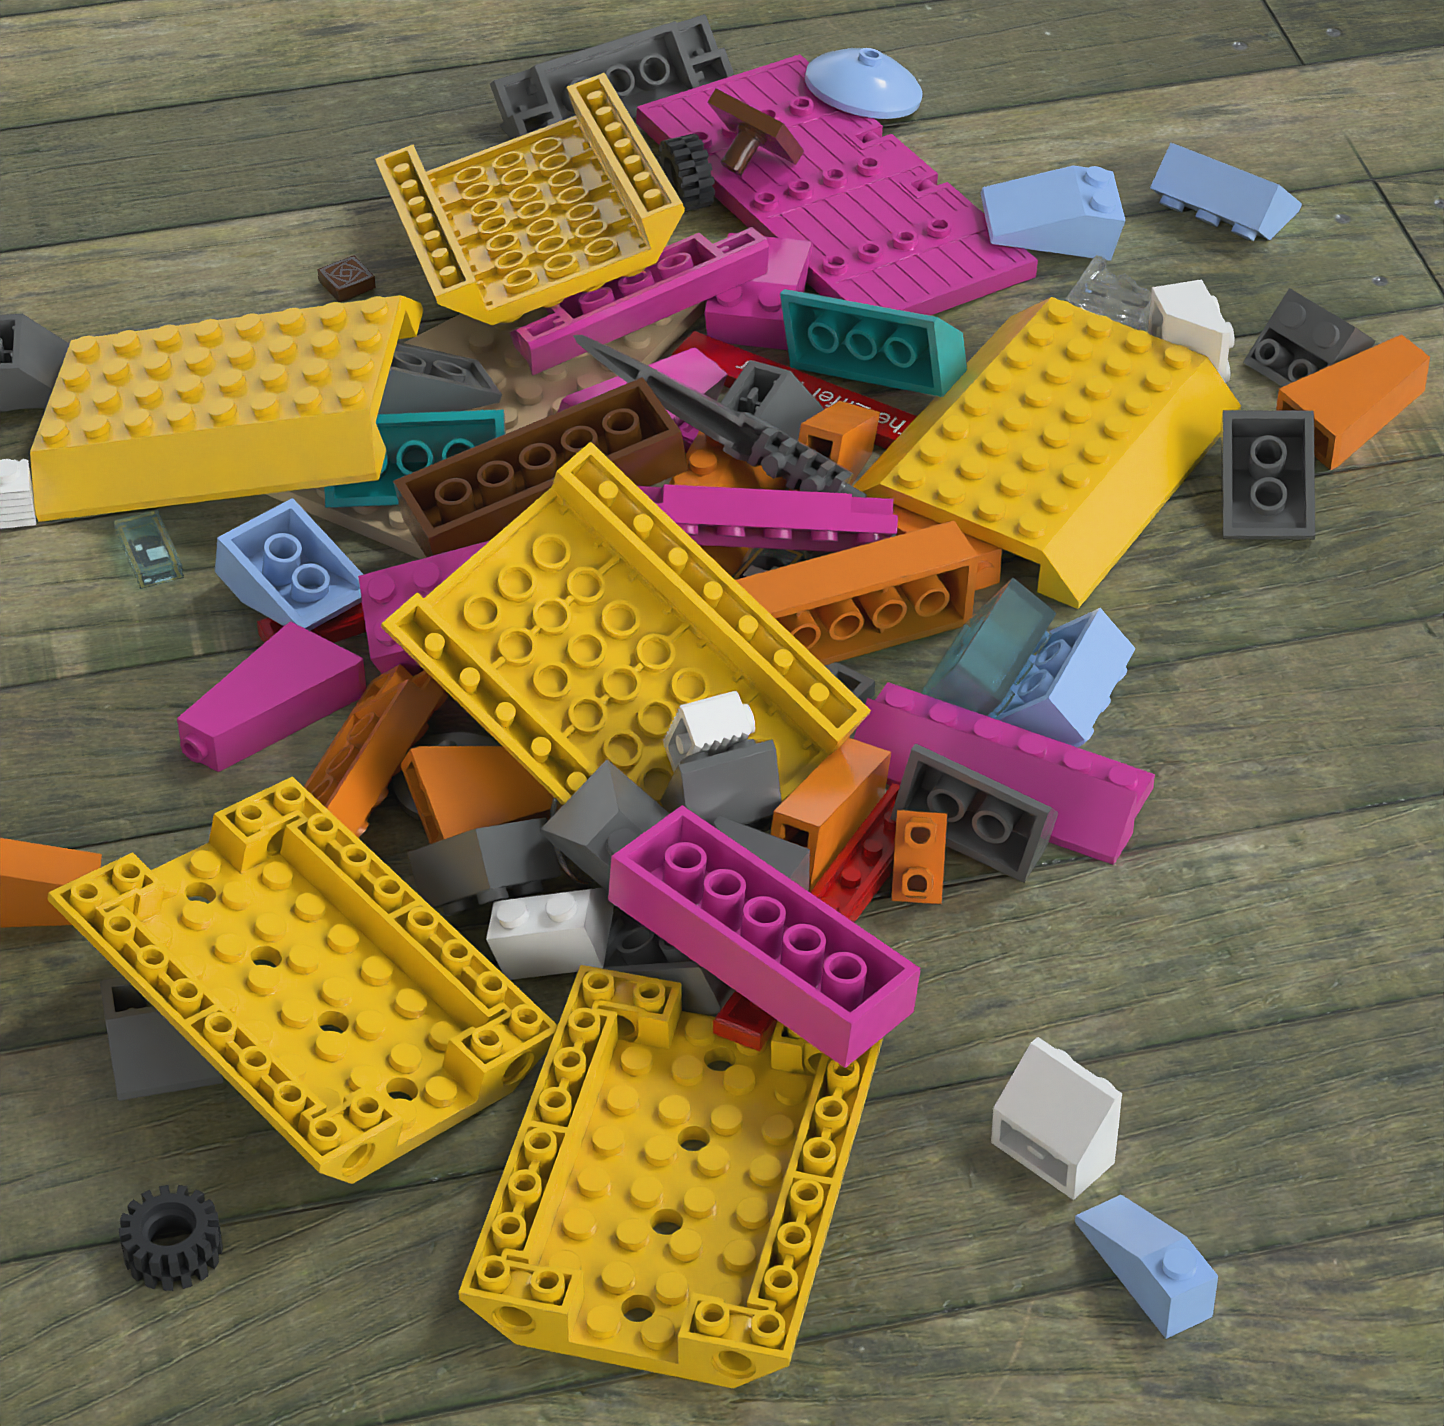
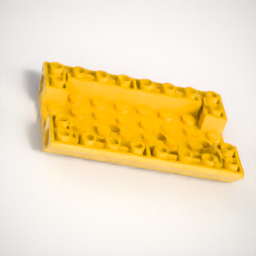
(348, 952)
(605, 1164)

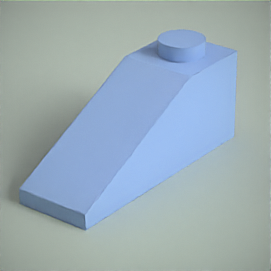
(1153, 1263)

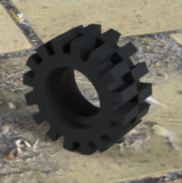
(688, 170)
(175, 1261)

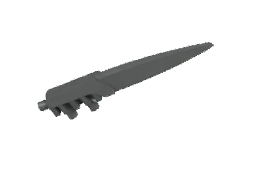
(741, 434)

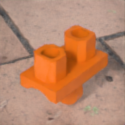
(919, 856)

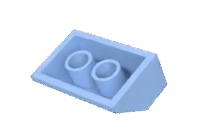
(1223, 194)
(1070, 680)

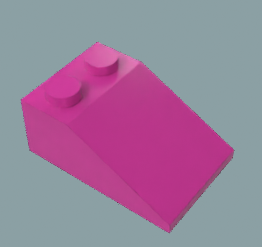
(753, 310)

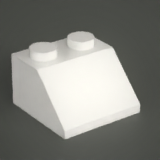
(550, 933)

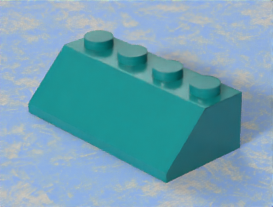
(872, 343)
(416, 443)

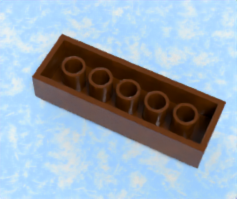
(491, 484)

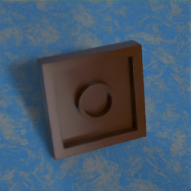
(752, 131)

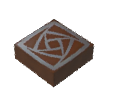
(346, 278)

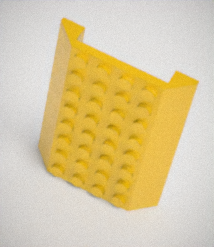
(538, 211)
(219, 409)
(1058, 442)
(597, 625)

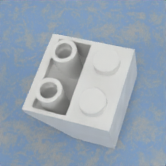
(1192, 318)
(1058, 1119)

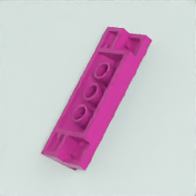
(681, 278)
(775, 517)
(1090, 792)

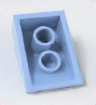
(1057, 212)
(288, 568)

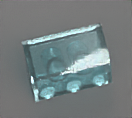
(992, 651)

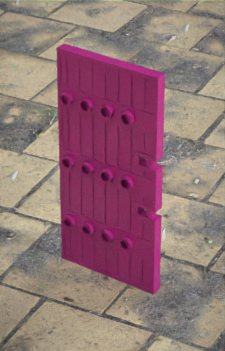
(861, 198)

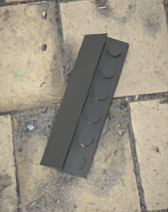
(638, 67)

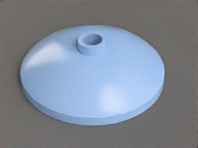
(864, 83)

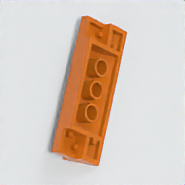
(373, 744)

